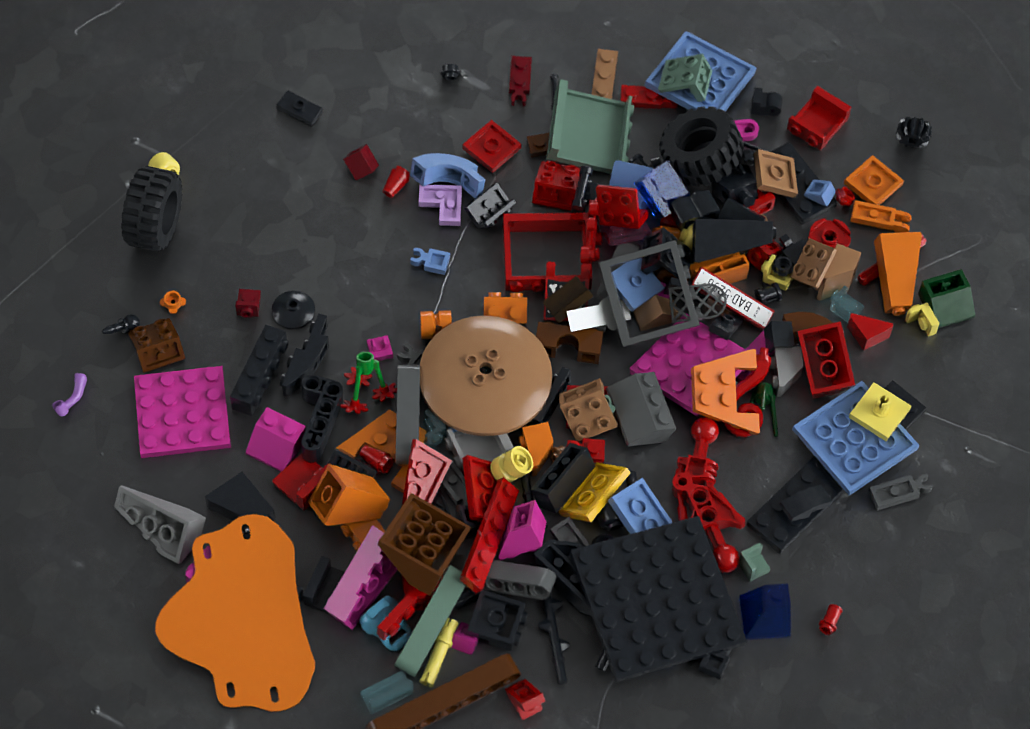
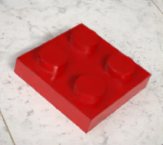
(492, 146)

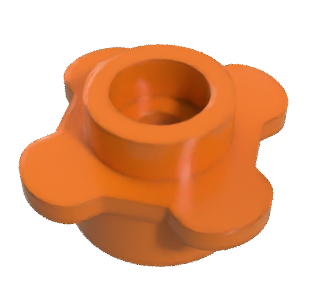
(172, 296)

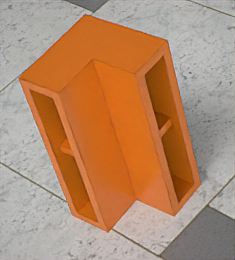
(729, 267)

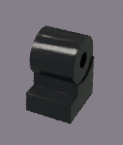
(766, 103)

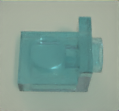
(844, 304)
(435, 428)

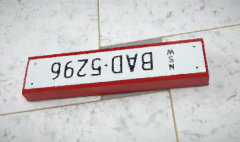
(737, 300)

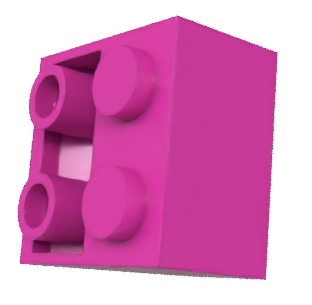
(523, 531)

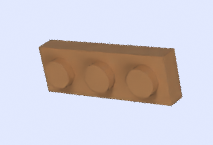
(605, 73)

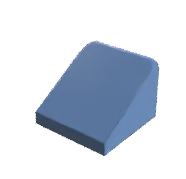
(820, 192)

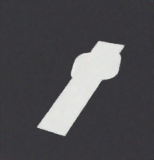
(595, 316)

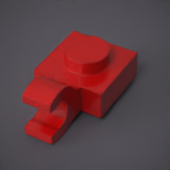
(595, 447)

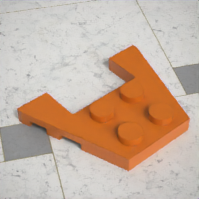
(716, 390)
(382, 436)

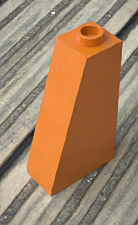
(897, 268)

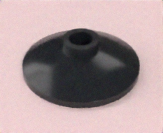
(293, 317)

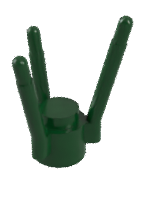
(764, 396)

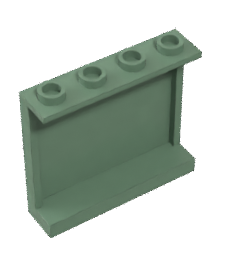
(588, 129)

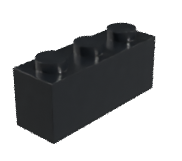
(563, 477)

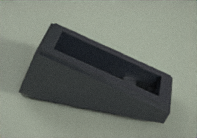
(338, 453)

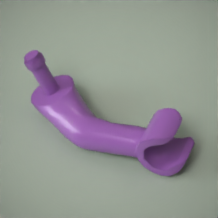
(61, 407)

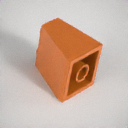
(347, 497)

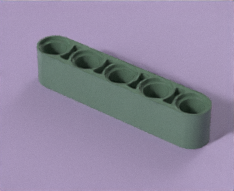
(431, 622)

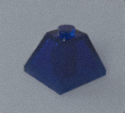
(766, 612)

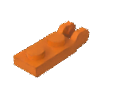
(880, 216)

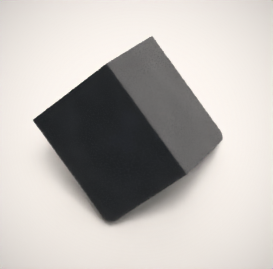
(779, 335)

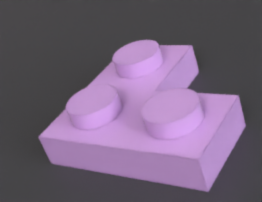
(447, 198)

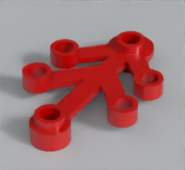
(590, 253)

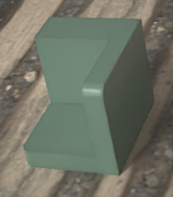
(753, 563)

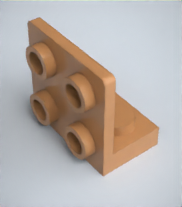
(813, 263)
(587, 410)

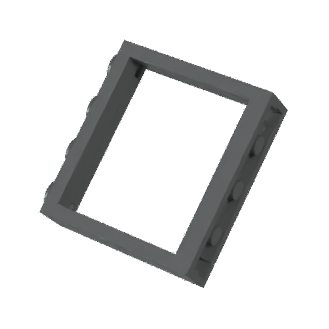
(683, 273)

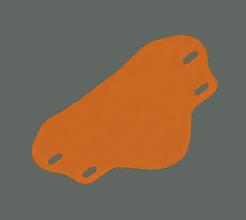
(243, 616)

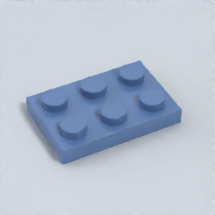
(639, 508)

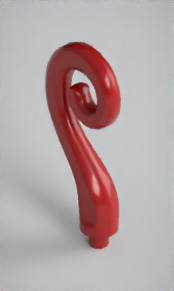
(749, 382)

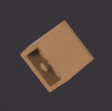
(840, 272)

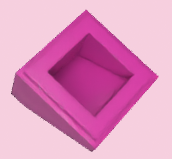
(463, 641)

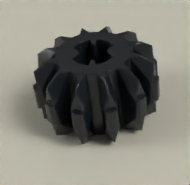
(914, 132)

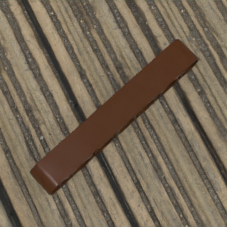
(450, 696)

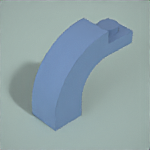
(447, 168)

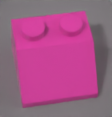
(275, 439)

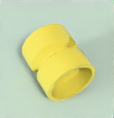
(512, 464)

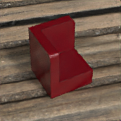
(361, 162)

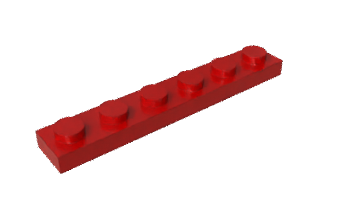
(489, 535)

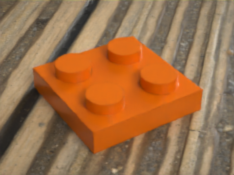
(873, 181)

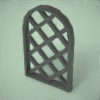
(671, 289)

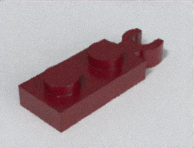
(520, 79)

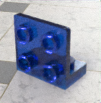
(660, 188)

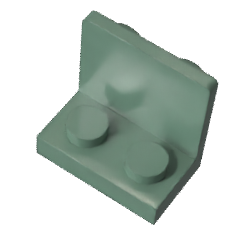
(687, 72)

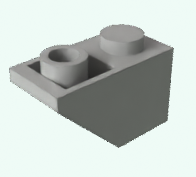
(787, 368)

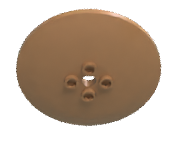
(480, 401)

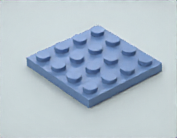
(727, 76)
(848, 449)

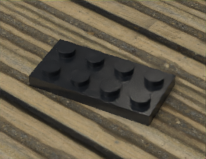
(802, 207)

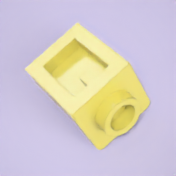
(925, 317)

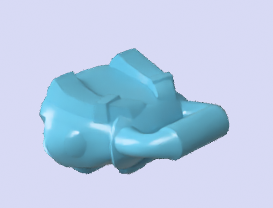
(376, 614)

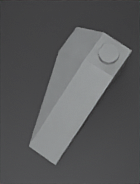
(164, 523)

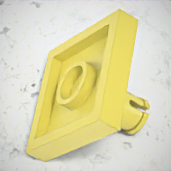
(880, 411)

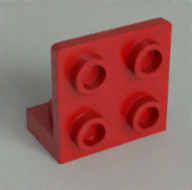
(555, 185)
(620, 207)
(299, 480)

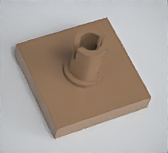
(775, 173)

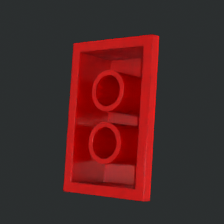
(826, 359)

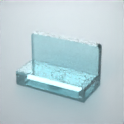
(387, 692)

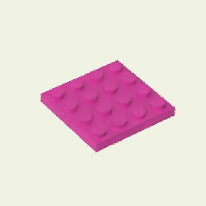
(675, 356)
(181, 412)

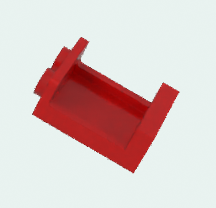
(819, 118)

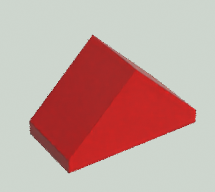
(868, 330)

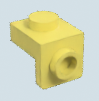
(770, 277)

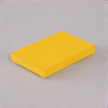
(594, 492)

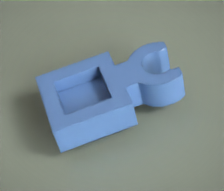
(433, 261)

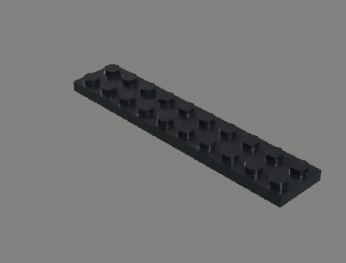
(772, 522)

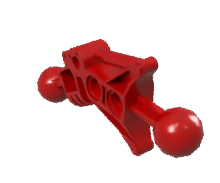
(699, 482)

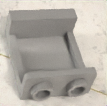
(477, 446)

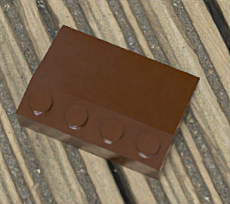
(422, 542)

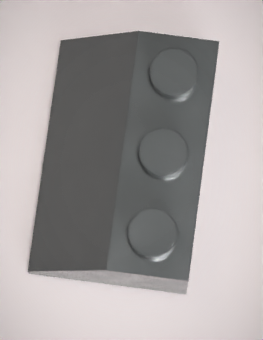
(641, 409)

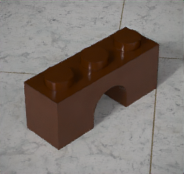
(586, 341)

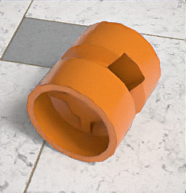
(433, 323)

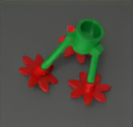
(364, 366)

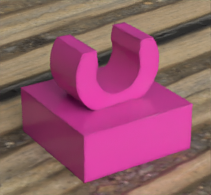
(380, 348)

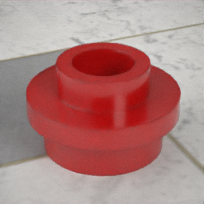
(844, 196)

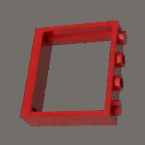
(539, 223)

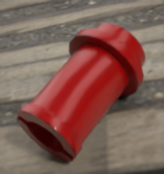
(828, 624)

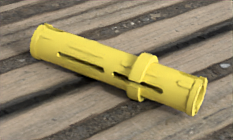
(439, 652)

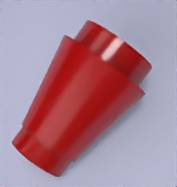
(396, 181)
(377, 459)

